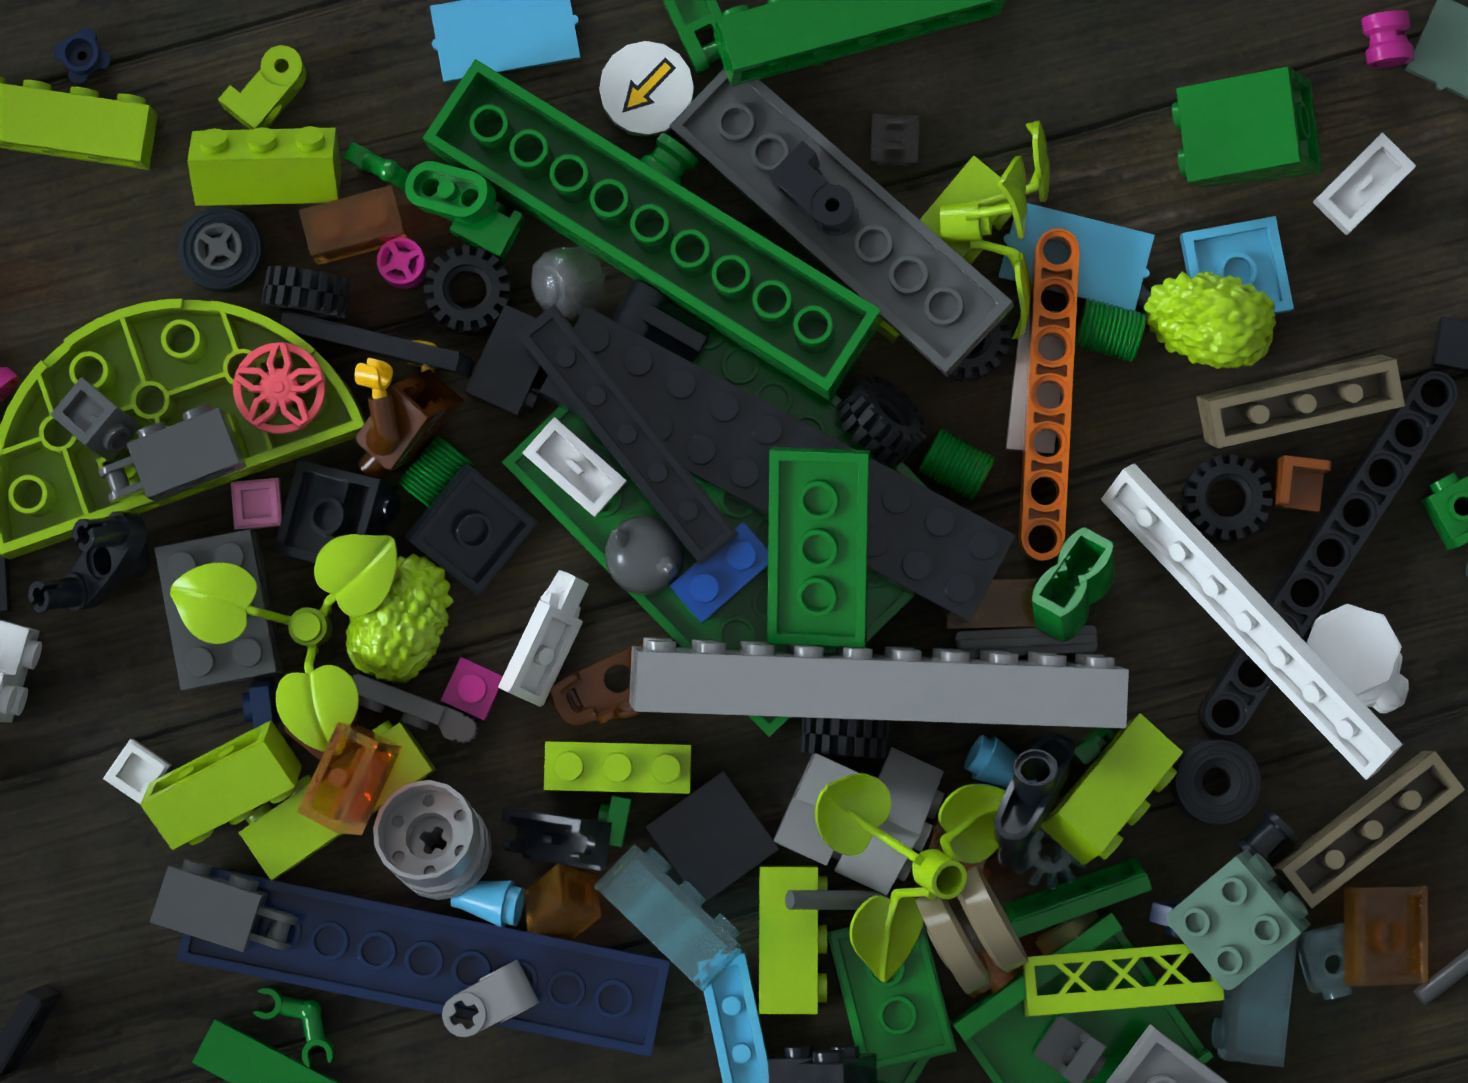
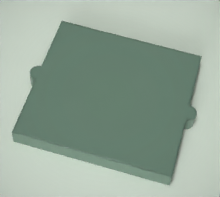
(1443, 49)

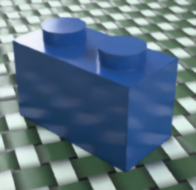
(721, 577)

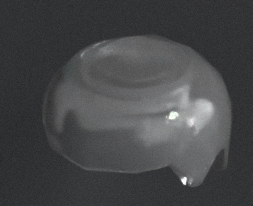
(568, 279)

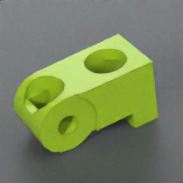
(269, 90)

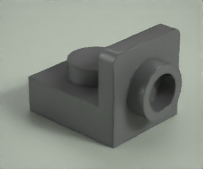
(95, 420)

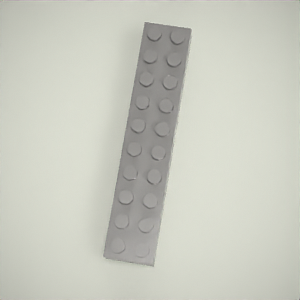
(878, 687)

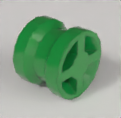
(670, 158)

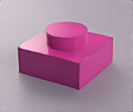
(472, 689)

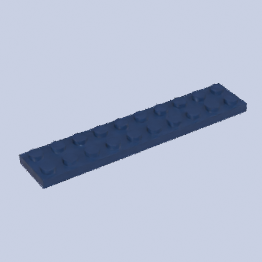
(429, 956)

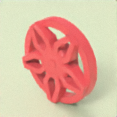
(279, 388)

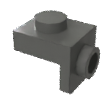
(1071, 1051)

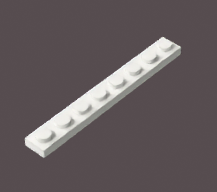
(1251, 622)

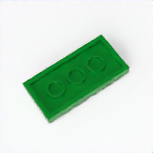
(818, 546)

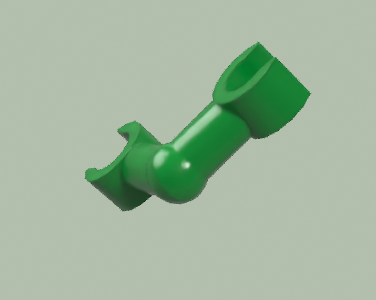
(386, 169)
(310, 1014)

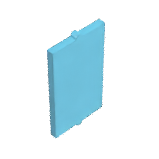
(503, 35)
(1110, 255)

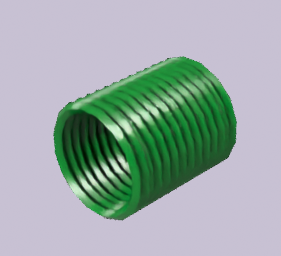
(1109, 330)
(956, 465)
(432, 470)

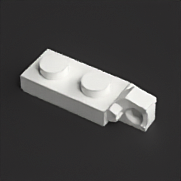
(546, 640)

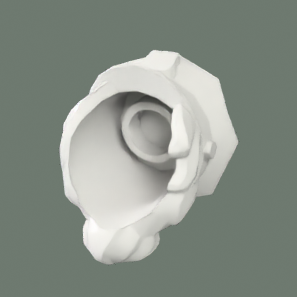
(1362, 654)

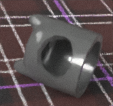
(644, 555)

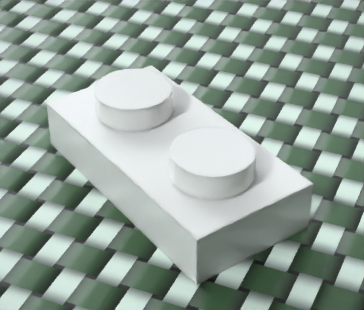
(1364, 183)
(574, 467)

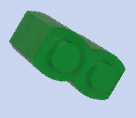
(1069, 588)

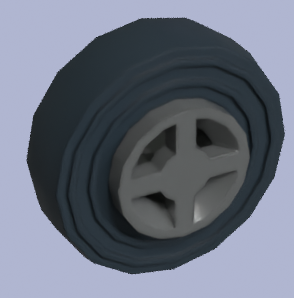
(206, 239)

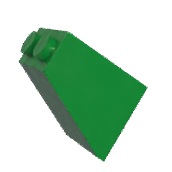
(1247, 129)

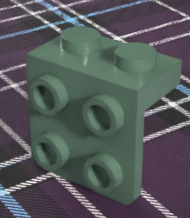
(1238, 919)

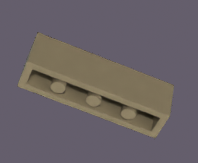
(1300, 401)
(1368, 828)

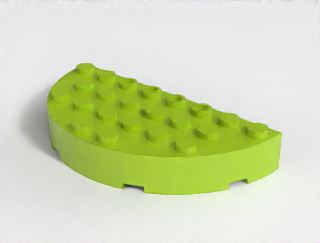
(154, 367)

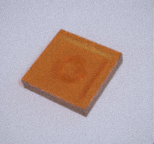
(1385, 935)

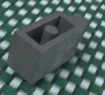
(177, 456)
(218, 908)

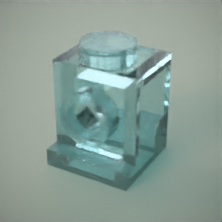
(1313, 950)

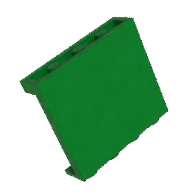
(1006, 1039)

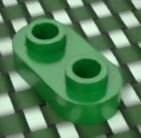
(453, 194)

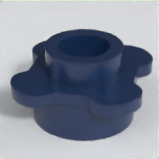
(71, 48)

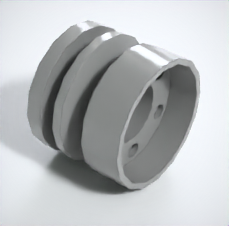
(427, 815)

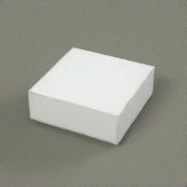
(135, 770)

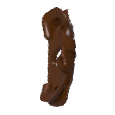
(586, 697)

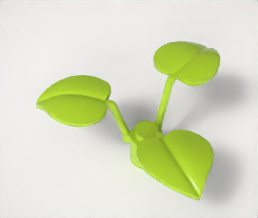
(972, 220)
(356, 574)
(849, 816)

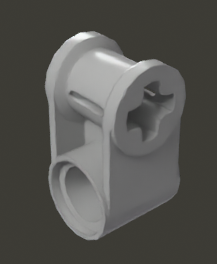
(496, 998)

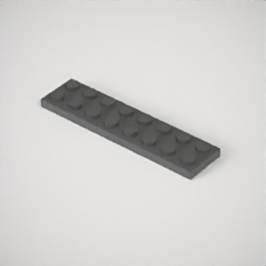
(888, 253)

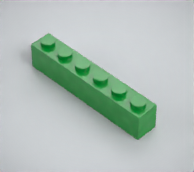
(810, 32)

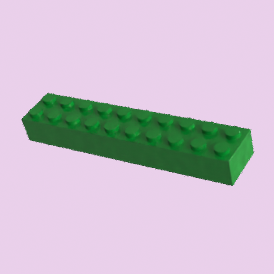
(654, 230)

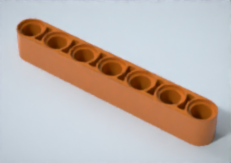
(1057, 372)

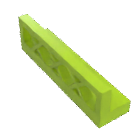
(1115, 998)

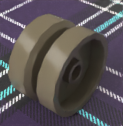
(966, 932)

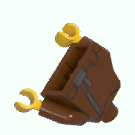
(403, 416)

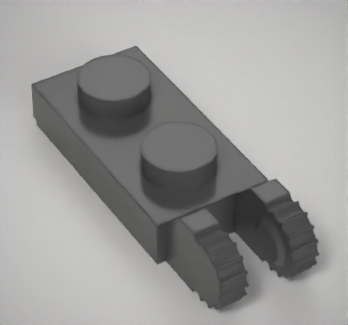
(415, 709)

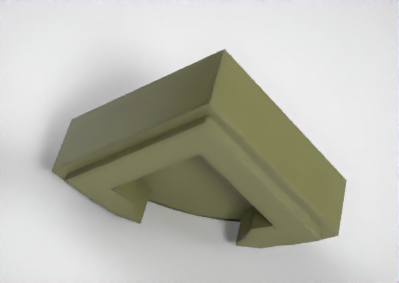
(1064, 932)

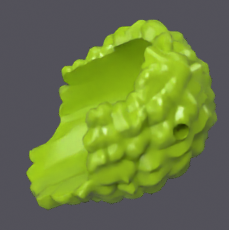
(1212, 319)
(406, 627)

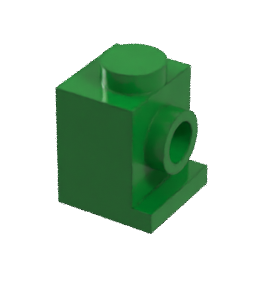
(494, 233)
(1440, 508)

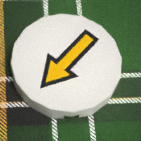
(645, 88)

